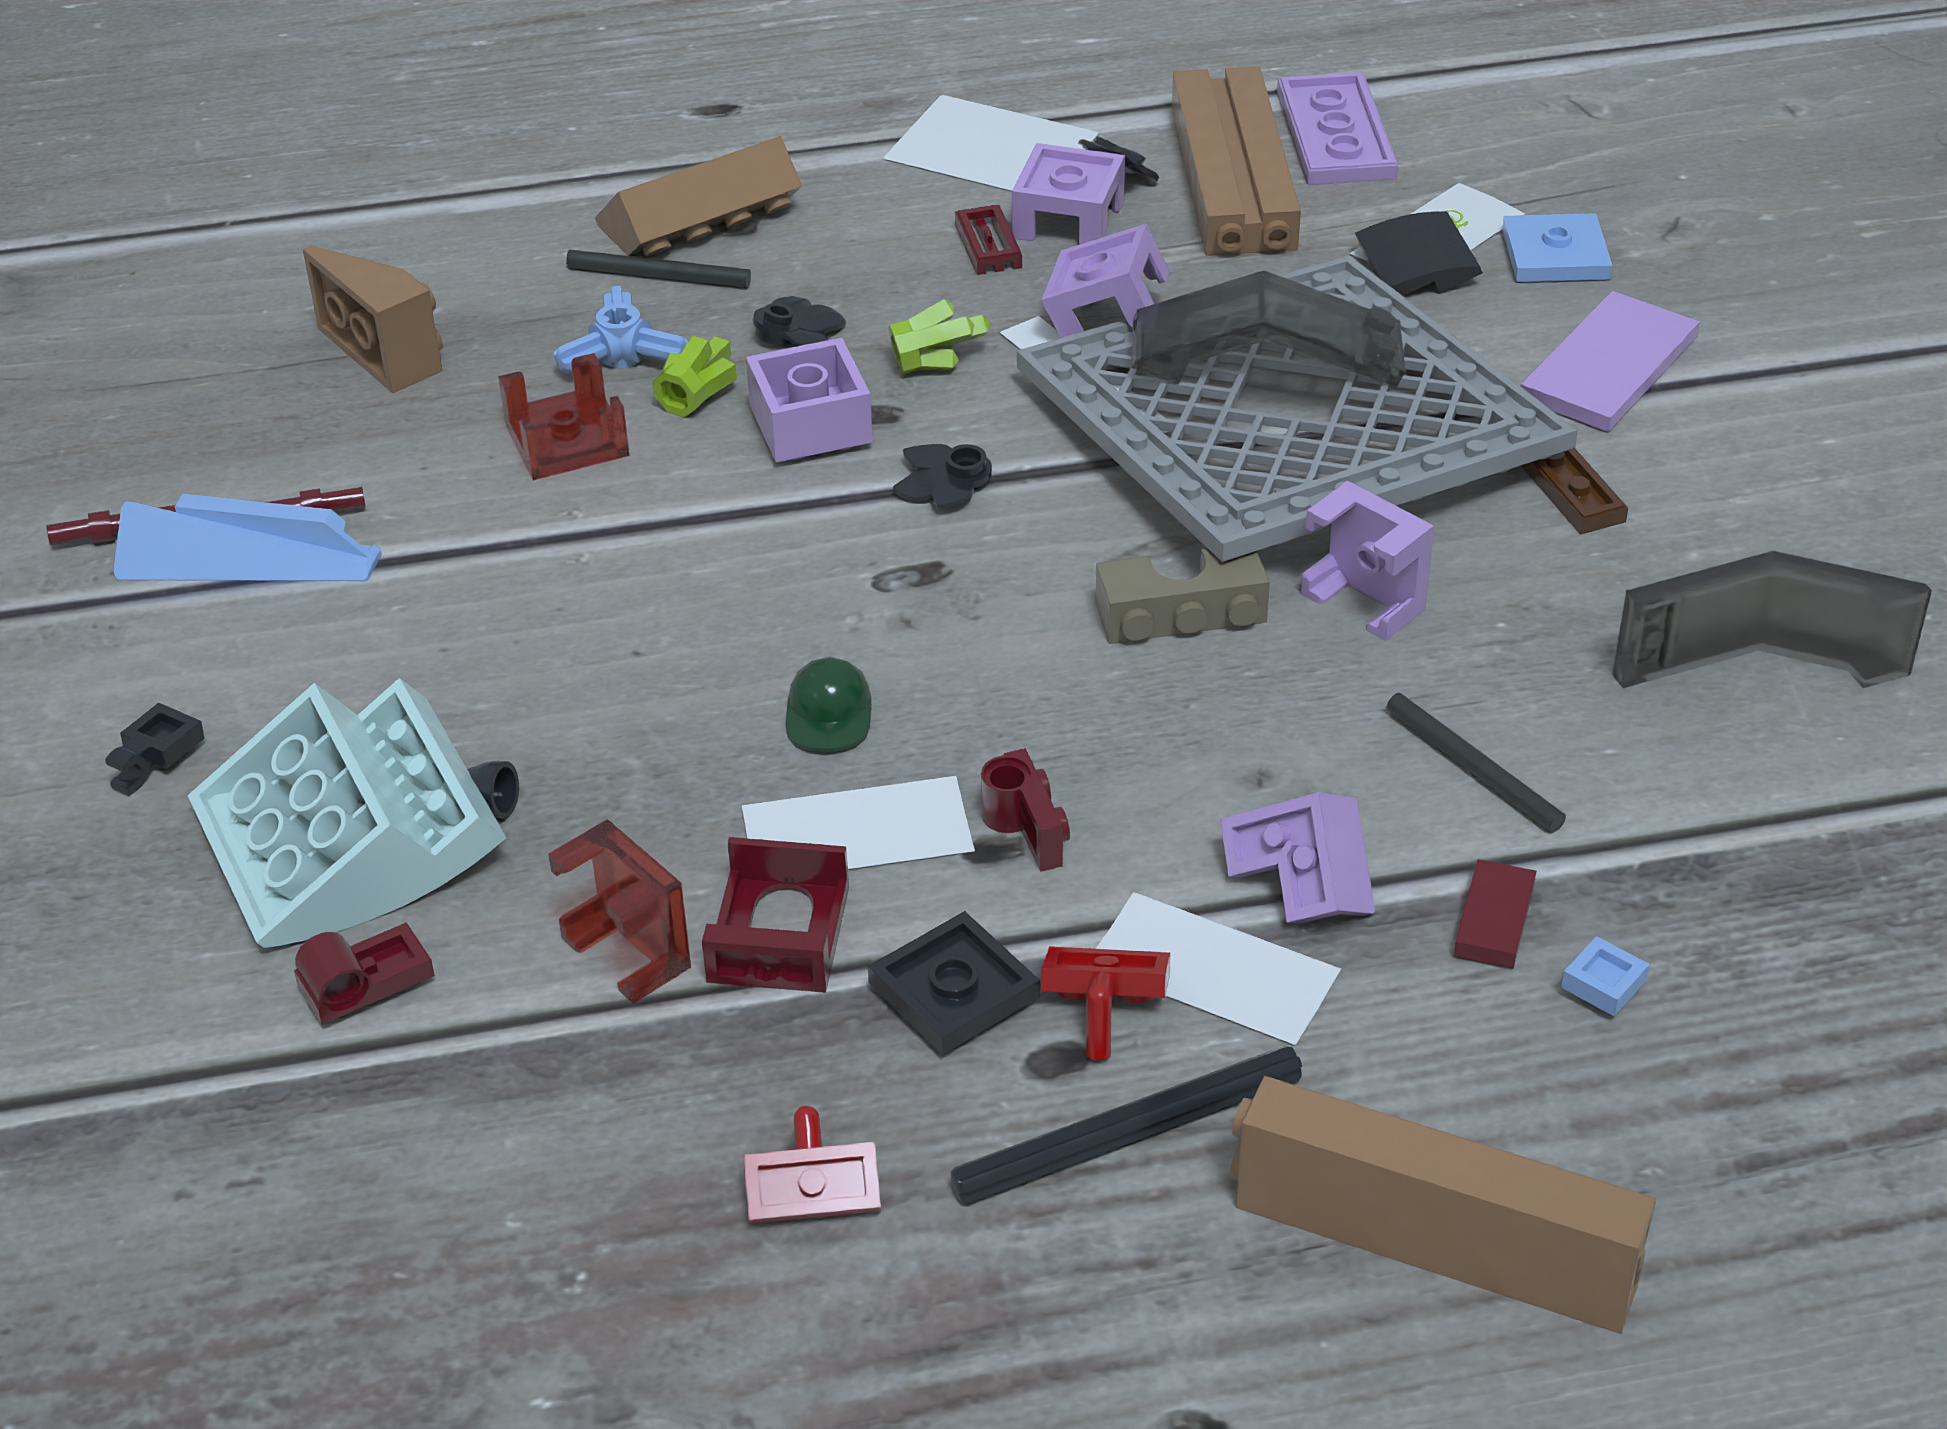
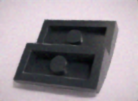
(1418, 251)

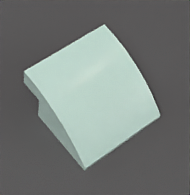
(342, 814)

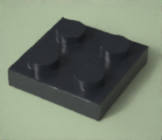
(953, 982)

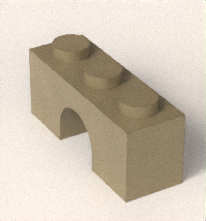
(1145, 605)

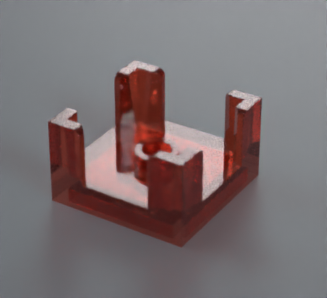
(566, 428)
(631, 898)

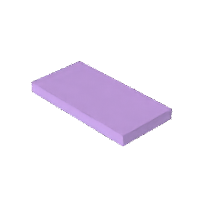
(1336, 128)
(1610, 360)

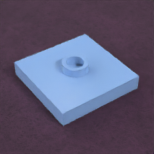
(1556, 247)

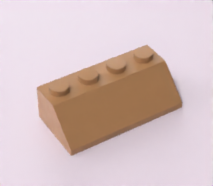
(700, 198)

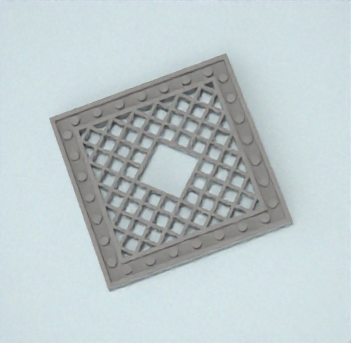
(1237, 522)

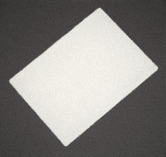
(979, 141)

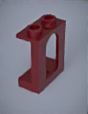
(775, 957)

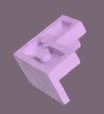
(1314, 846)

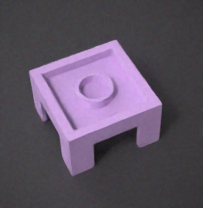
(1068, 184)
(1101, 271)
(1374, 551)

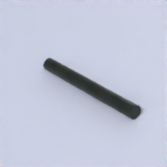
(658, 268)
(1476, 762)

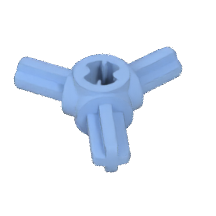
(619, 337)

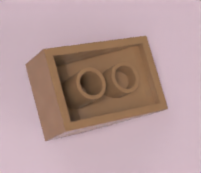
(375, 316)

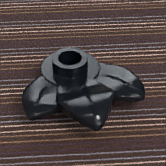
(1133, 160)
(795, 322)
(944, 473)

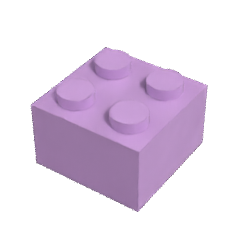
(809, 399)

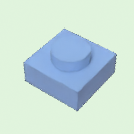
(1605, 976)

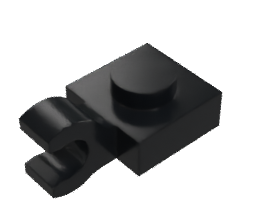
(156, 738)

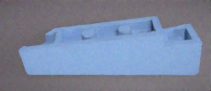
(238, 543)

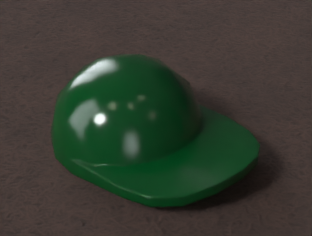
(828, 706)

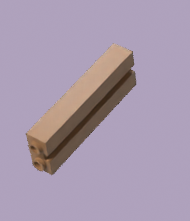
(1235, 162)
(1441, 1202)

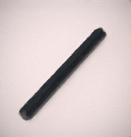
(1121, 1125)

